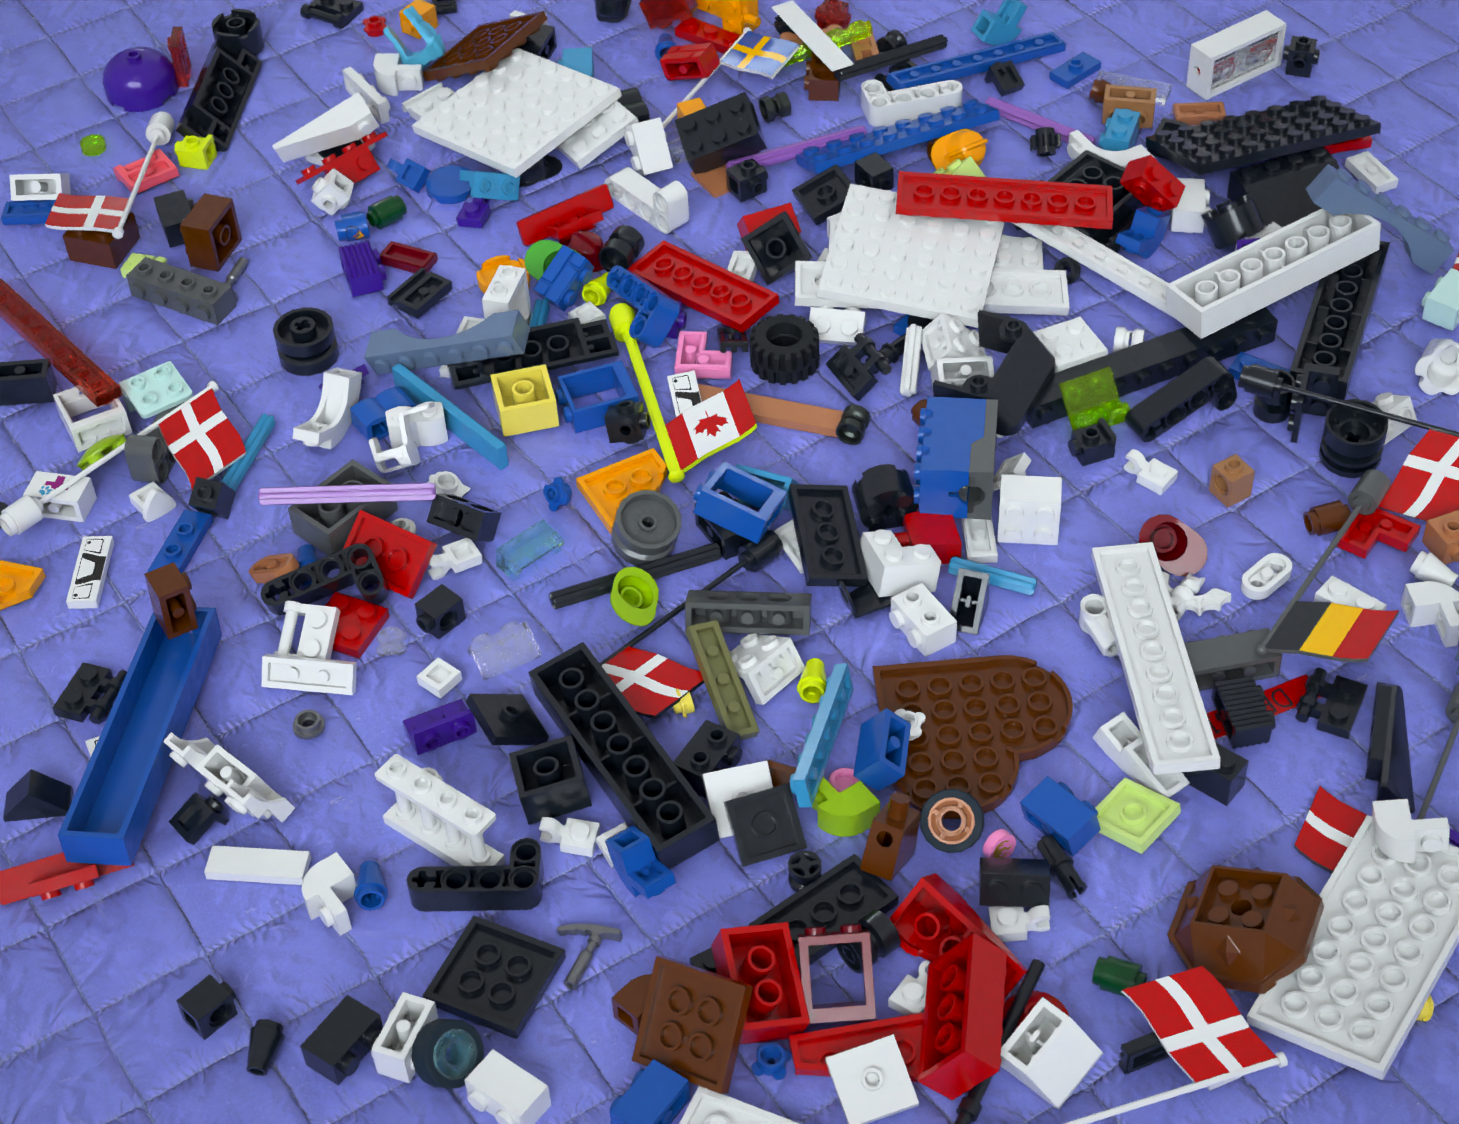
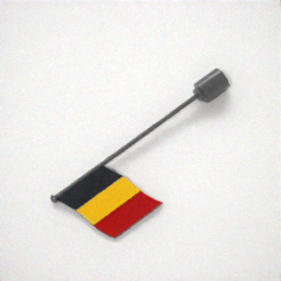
(1331, 628)

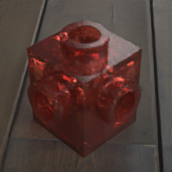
(832, 13)

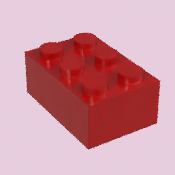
(767, 961)

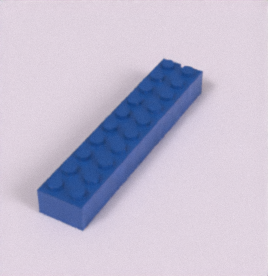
(130, 755)

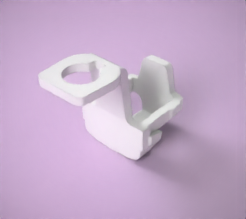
(407, 454)

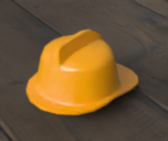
(958, 145)

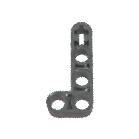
(149, 456)

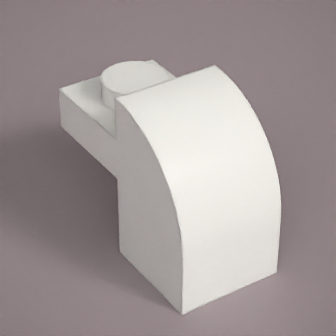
(395, 77)
(1433, 604)
(1401, 836)
(325, 890)

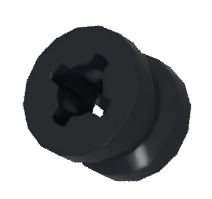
(892, 40)
(804, 862)

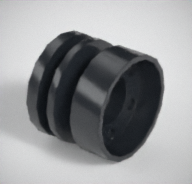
(1352, 440)

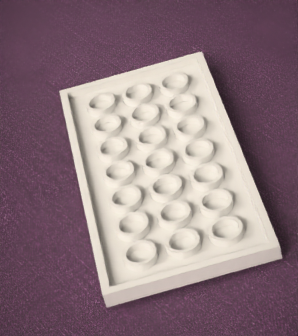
(1372, 957)

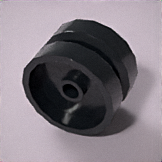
(306, 341)

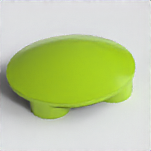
(96, 451)

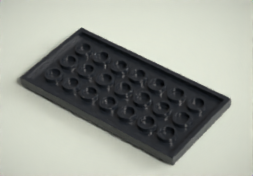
(1261, 135)

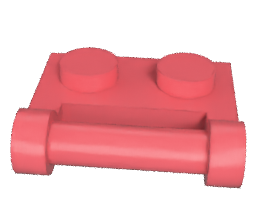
(158, 171)

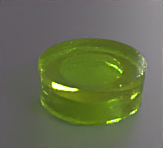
(93, 145)

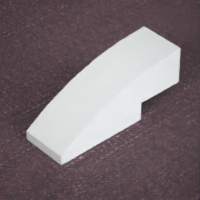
(1126, 748)

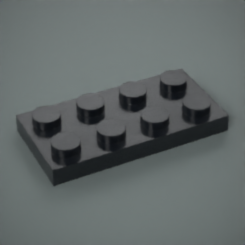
(827, 535)
(831, 901)

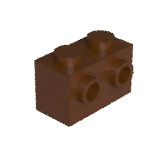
(172, 600)

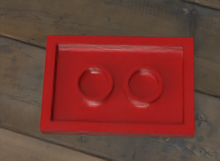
(398, 552)

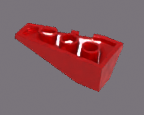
(938, 918)

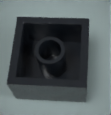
(550, 779)

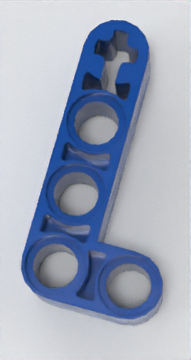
(656, 309)

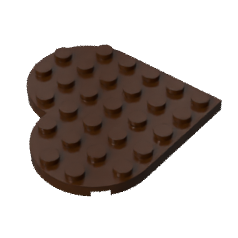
(977, 723)

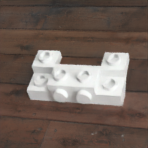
(229, 777)

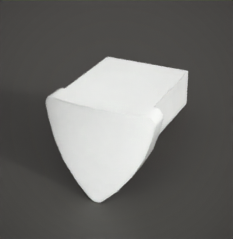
(152, 501)

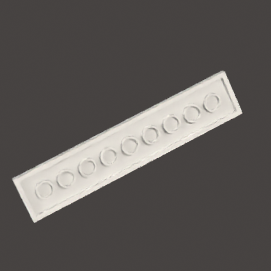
(1009, 290)
(1155, 660)

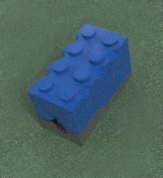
(956, 457)

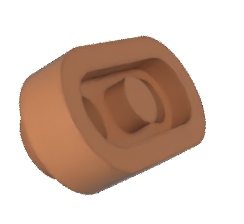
(273, 567)

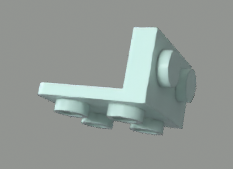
(155, 390)

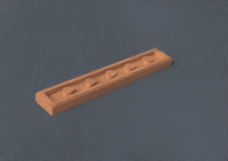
(786, 413)

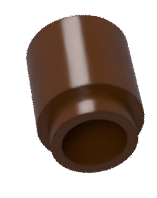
(1326, 518)

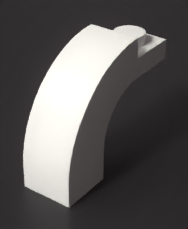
(1079, 143)
(333, 414)

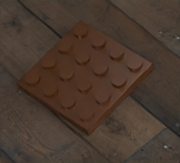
(485, 46)

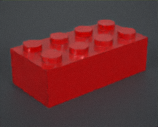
(963, 1017)

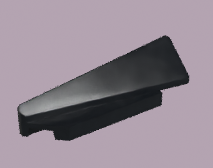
(1388, 746)

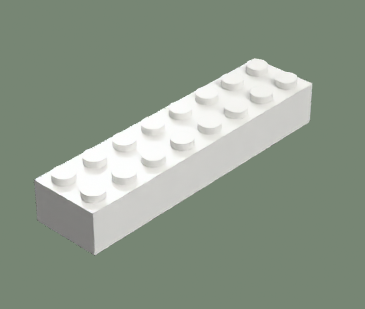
(1270, 269)

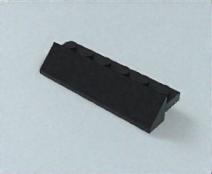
(219, 95)
(551, 344)

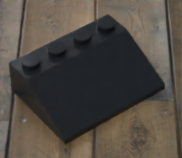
(1096, 170)
(1281, 185)

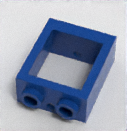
(590, 382)
(732, 514)

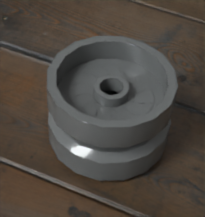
(645, 527)

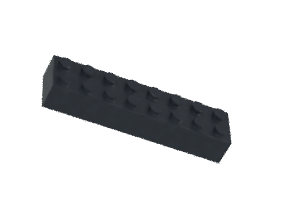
(1341, 317)
(624, 755)

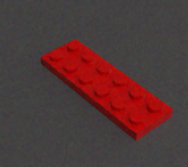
(705, 286)

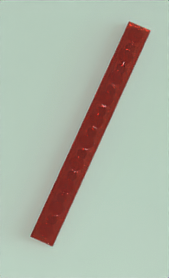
(54, 345)

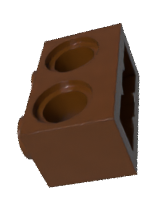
(820, 81)

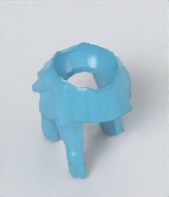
(434, 48)

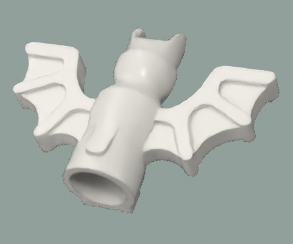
(1184, 597)

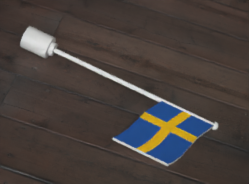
(753, 55)

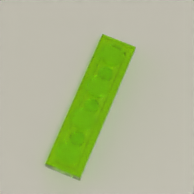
(856, 31)

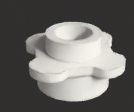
(914, 719)

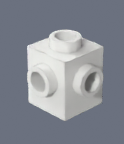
(332, 192)

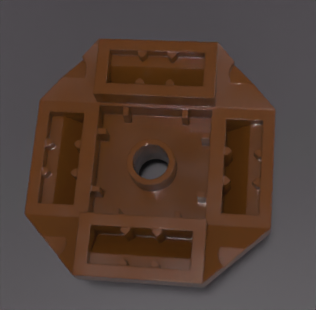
(1246, 926)

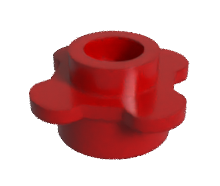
(374, 26)

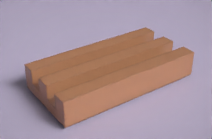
(1197, 112)

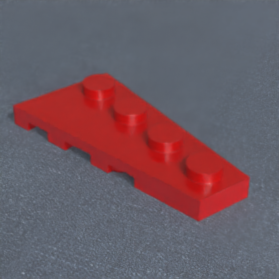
(813, 1047)

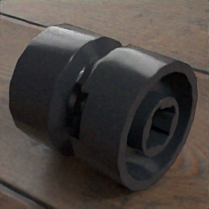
(621, 248)
(1278, 408)
(883, 940)

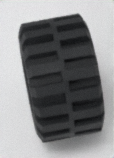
(784, 349)

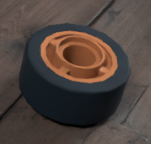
(971, 820)

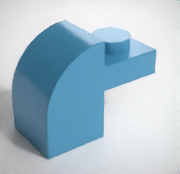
(1000, 26)

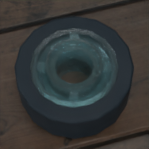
(431, 1047)

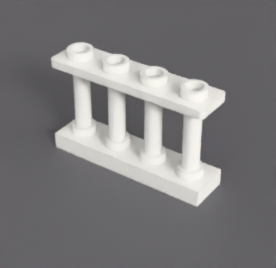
(437, 815)

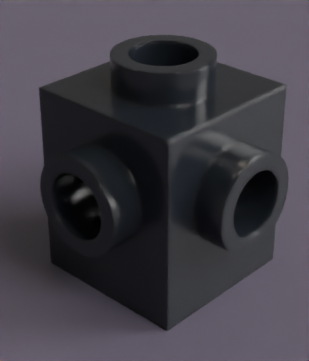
(1301, 56)
(746, 179)
(626, 422)

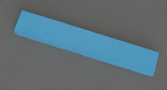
(456, 420)

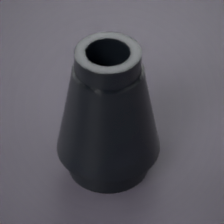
(264, 1044)

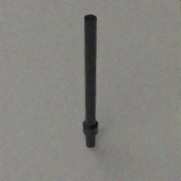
(970, 1105)

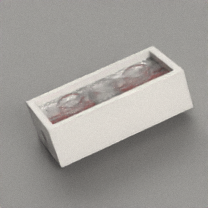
(1236, 54)

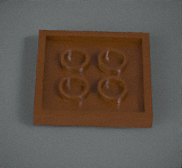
(692, 1023)

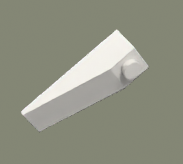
(335, 127)

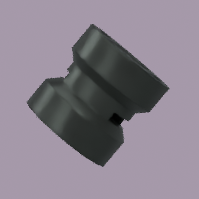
(775, 106)
(853, 424)

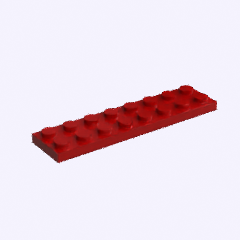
(1004, 200)

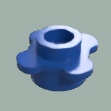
(557, 493)
(771, 1052)

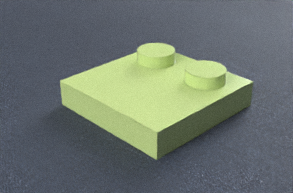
(1135, 815)

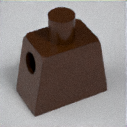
(892, 827)

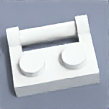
(317, 630)

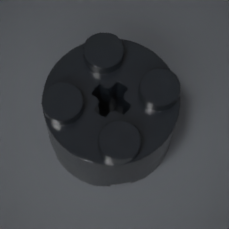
(239, 31)
(1233, 220)
(884, 497)

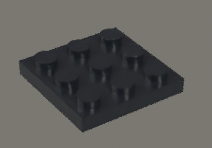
(495, 976)

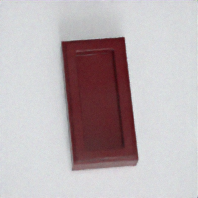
(407, 257)

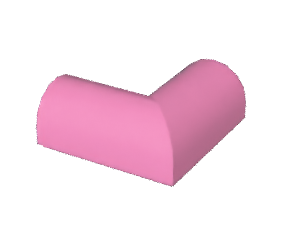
(707, 363)

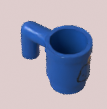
(352, 226)

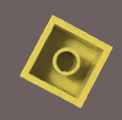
(524, 400)

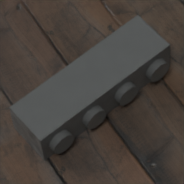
(1231, 658)

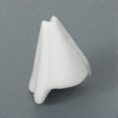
(1439, 367)

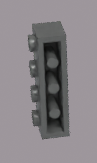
(181, 291)

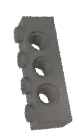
(750, 611)

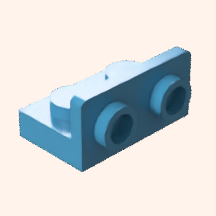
(492, 185)

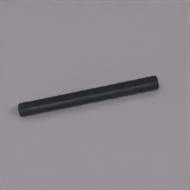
(891, 57)
(657, 569)

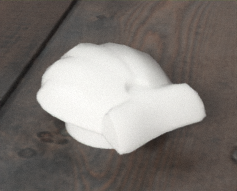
(448, 484)

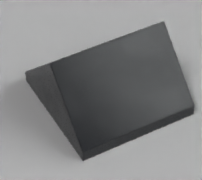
(776, 248)

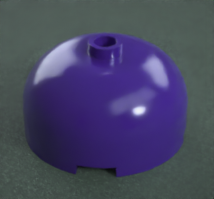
(139, 79)

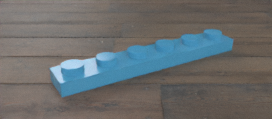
(822, 736)

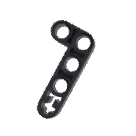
(1181, 397)
(324, 586)
(481, 887)

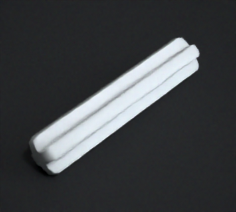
(911, 360)

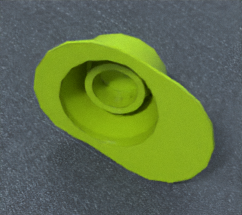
(634, 596)

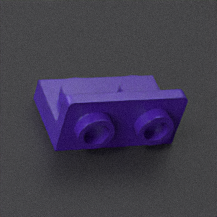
(440, 726)

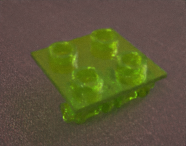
(1093, 398)

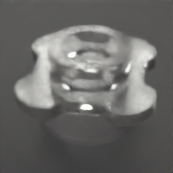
(391, 641)

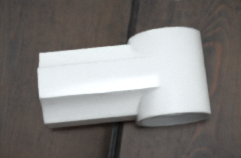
(1095, 621)

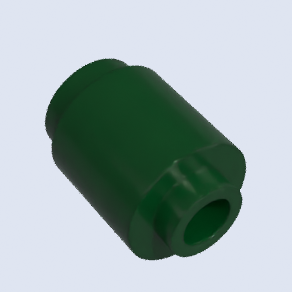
(386, 211)
(1117, 974)

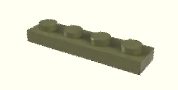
(722, 679)

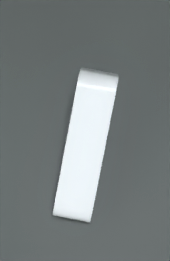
(886, 107)
(661, 208)

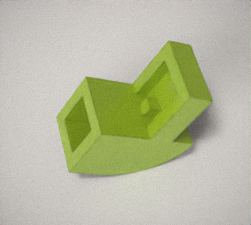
(845, 812)

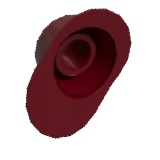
(588, 245)
(1176, 544)

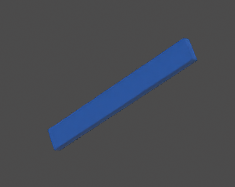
(976, 61)

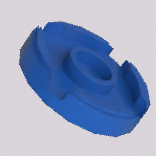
(446, 185)

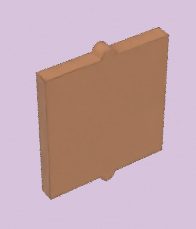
(713, 181)

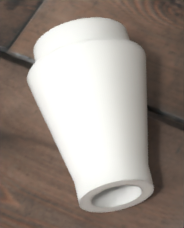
(1430, 568)

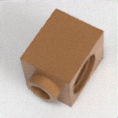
(1231, 480)

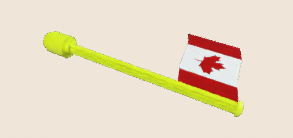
(699, 429)

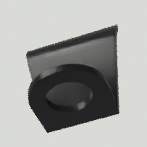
(863, 599)

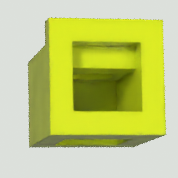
(196, 152)

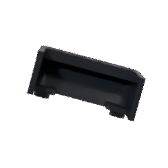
(1018, 379)

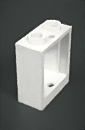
(508, 292)
(94, 428)

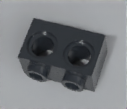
(464, 517)

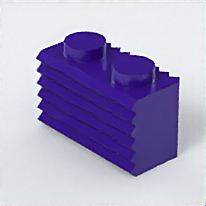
(362, 268)

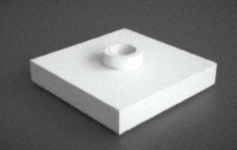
(731, 784)
(872, 1081)

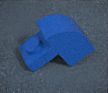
(1145, 232)
(637, 863)

